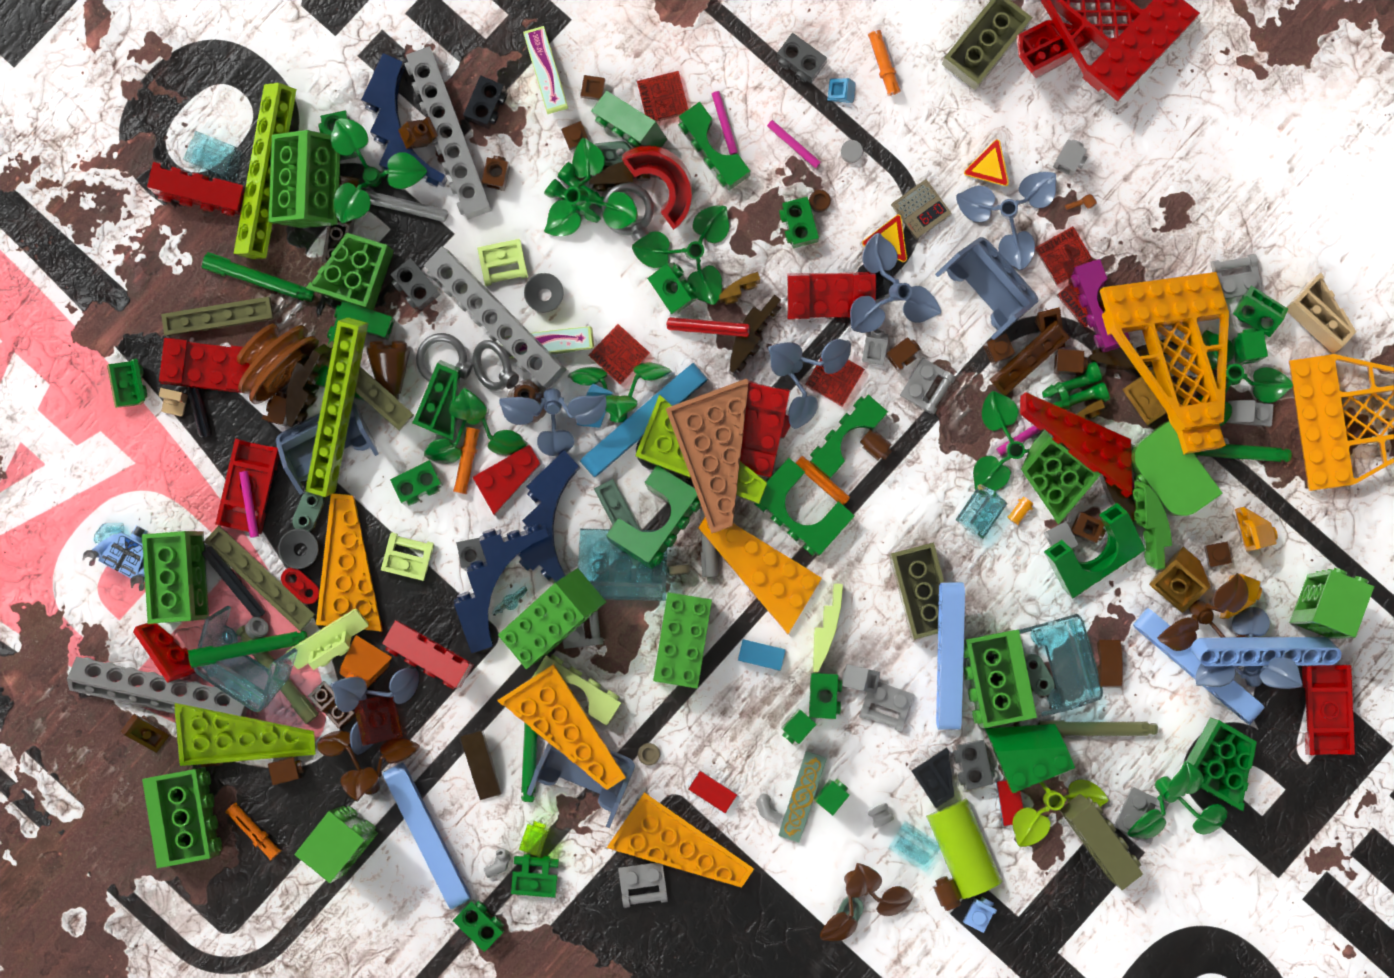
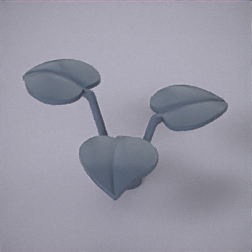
(979, 201)
(866, 314)
(788, 359)
(552, 443)
(1278, 674)
(354, 689)

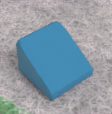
(841, 90)

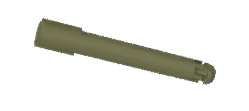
(299, 702)
(1103, 728)

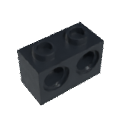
(480, 101)

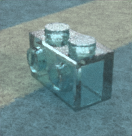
(981, 511)

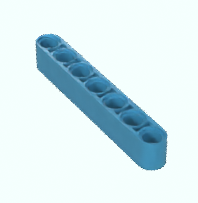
(634, 427)

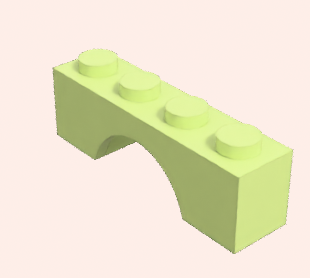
(601, 704)

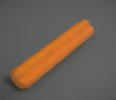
(822, 481)

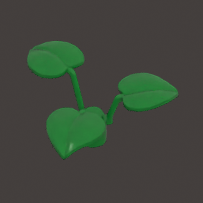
(353, 202)
(562, 216)
(710, 224)
(1268, 382)
(619, 405)
(472, 410)
(997, 413)
(1185, 782)

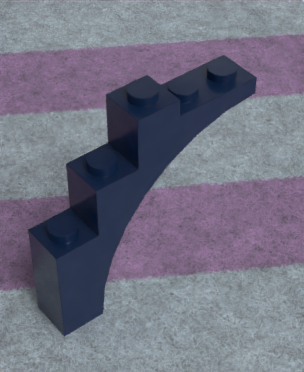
(382, 97)
(547, 488)
(498, 552)

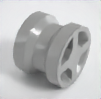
(880, 815)

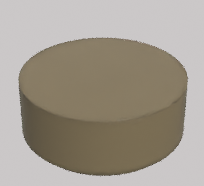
(648, 754)

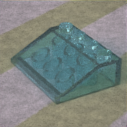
(614, 573)

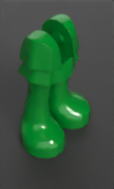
(567, 176)
(1091, 376)

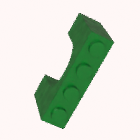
(378, 326)
(815, 536)
(650, 546)
(1121, 547)

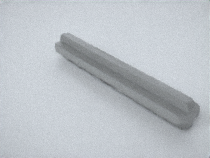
(408, 206)

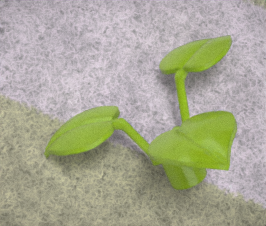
(1032, 827)

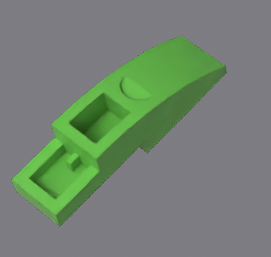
(1153, 518)

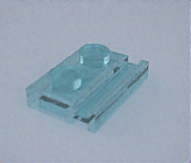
(209, 153)
(914, 846)

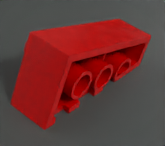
(196, 190)

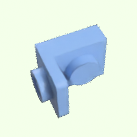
(979, 914)

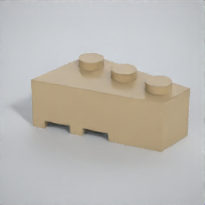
(1321, 315)

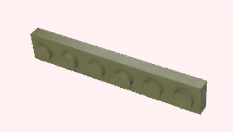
(260, 578)

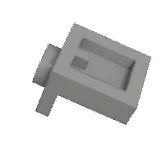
(875, 347)

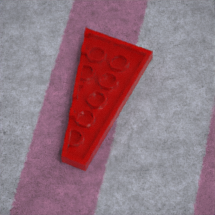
(1087, 441)

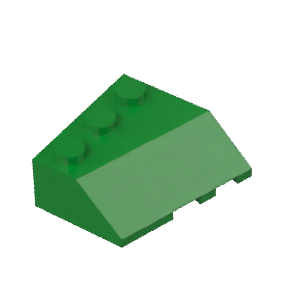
(1029, 754)
(1224, 760)

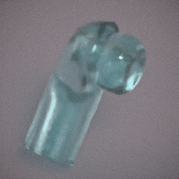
(107, 530)

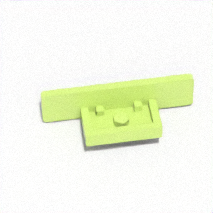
(329, 641)

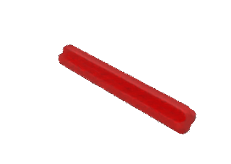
(708, 327)

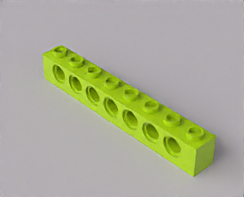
(254, 223)
(336, 406)

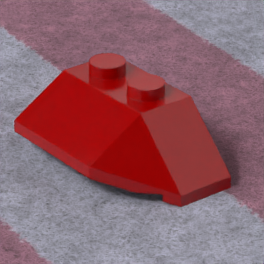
(1044, 48)

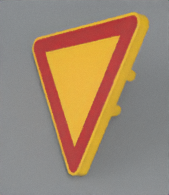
(990, 165)
(894, 234)

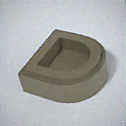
(678, 570)

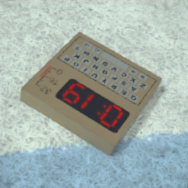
(921, 209)

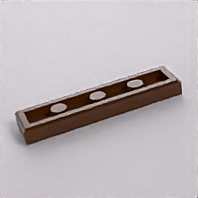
(1029, 358)

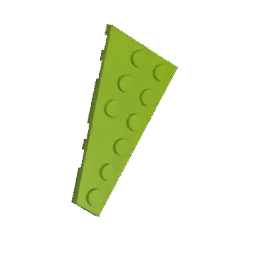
(662, 449)
(222, 737)

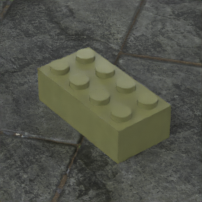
(986, 41)
(918, 582)
(1102, 841)

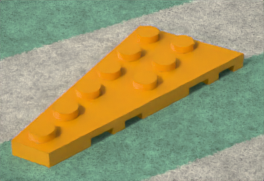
(345, 569)
(771, 576)
(557, 717)
(667, 839)

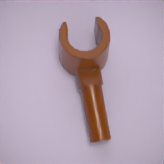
(1089, 201)

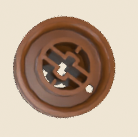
(272, 360)

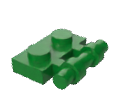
(531, 883)

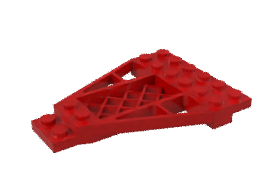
(1131, 52)

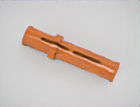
(887, 72)
(466, 460)
(253, 831)

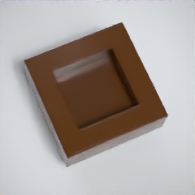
(592, 87)
(573, 134)
(1218, 554)

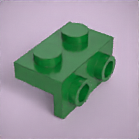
(127, 383)

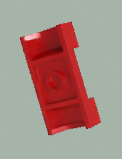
(826, 293)
(201, 365)
(763, 427)
(260, 463)
(1329, 709)

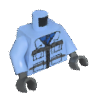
(122, 554)

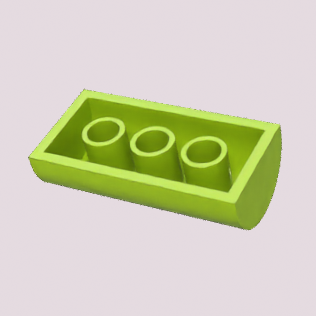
(964, 849)

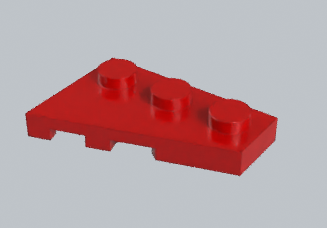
(505, 477)

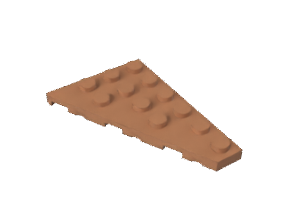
(711, 444)

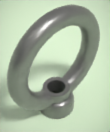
(639, 229)
(465, 366)
(507, 377)

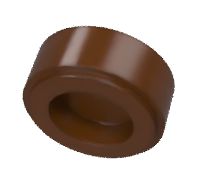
(819, 200)

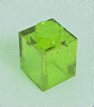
(534, 838)

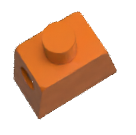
(364, 661)

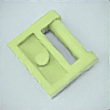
(500, 255)
(407, 564)

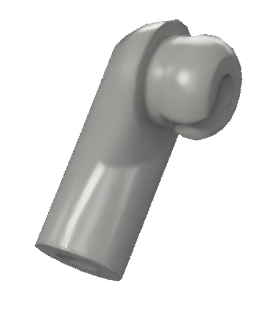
(765, 809)
(500, 864)

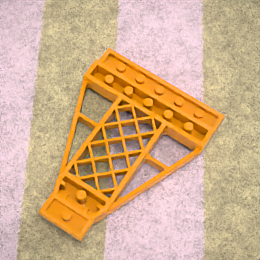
(1178, 304)
(1323, 422)

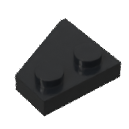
(936, 778)

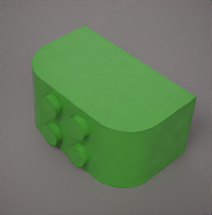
(1175, 478)

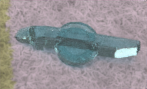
(510, 601)

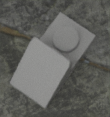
(1251, 413)

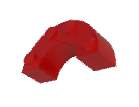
(672, 171)

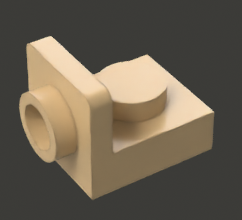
(173, 402)

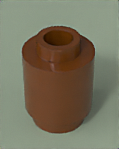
(876, 445)
(947, 893)

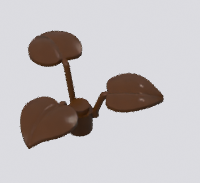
(1229, 597)
(366, 780)
(860, 883)

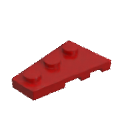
(165, 653)

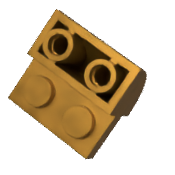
(1145, 400)

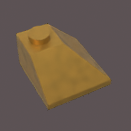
(1181, 580)

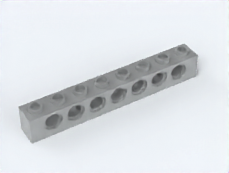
(425, 60)
(445, 260)
(81, 681)

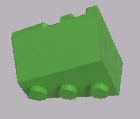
(354, 271)
(1056, 475)

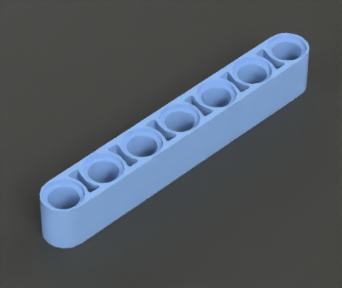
(1261, 650)
(950, 655)
(1231, 695)
(426, 835)

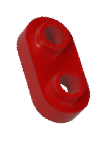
(301, 585)

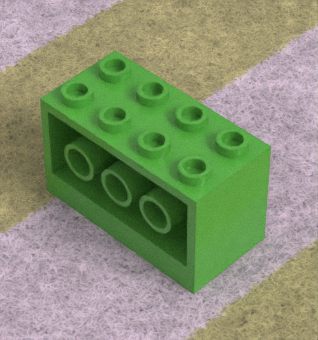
(303, 179)
(175, 576)
(1332, 604)
(551, 618)
(682, 640)
(1012, 682)
(167, 818)
(336, 843)

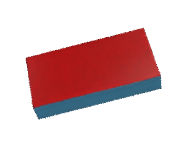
(712, 791)
(1009, 802)

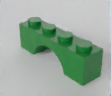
(729, 168)
(866, 415)

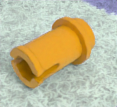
(1020, 510)

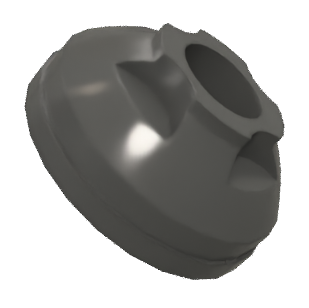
(539, 282)
(287, 545)

